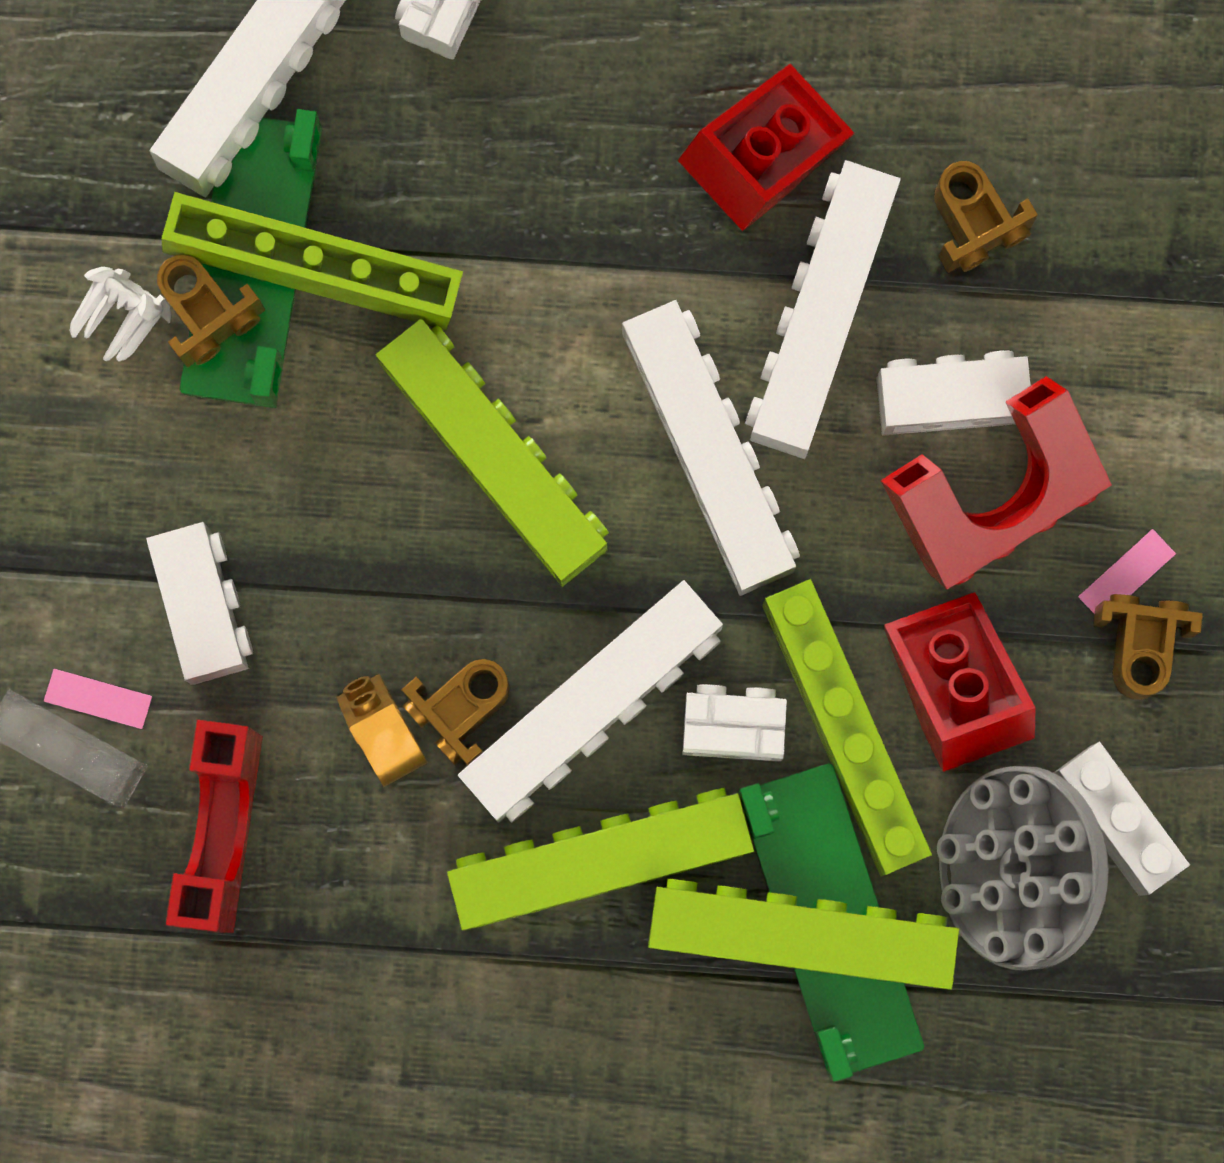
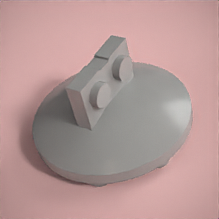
(1023, 868)

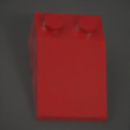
(764, 146)
(961, 682)

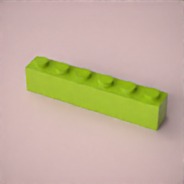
(310, 261)
(492, 451)
(846, 728)
(599, 861)
(803, 936)

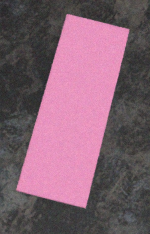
(1130, 570)
(97, 698)

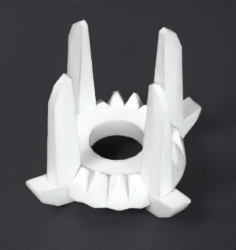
(109, 288)

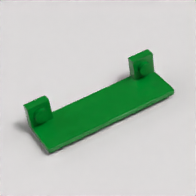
(276, 182)
(814, 854)

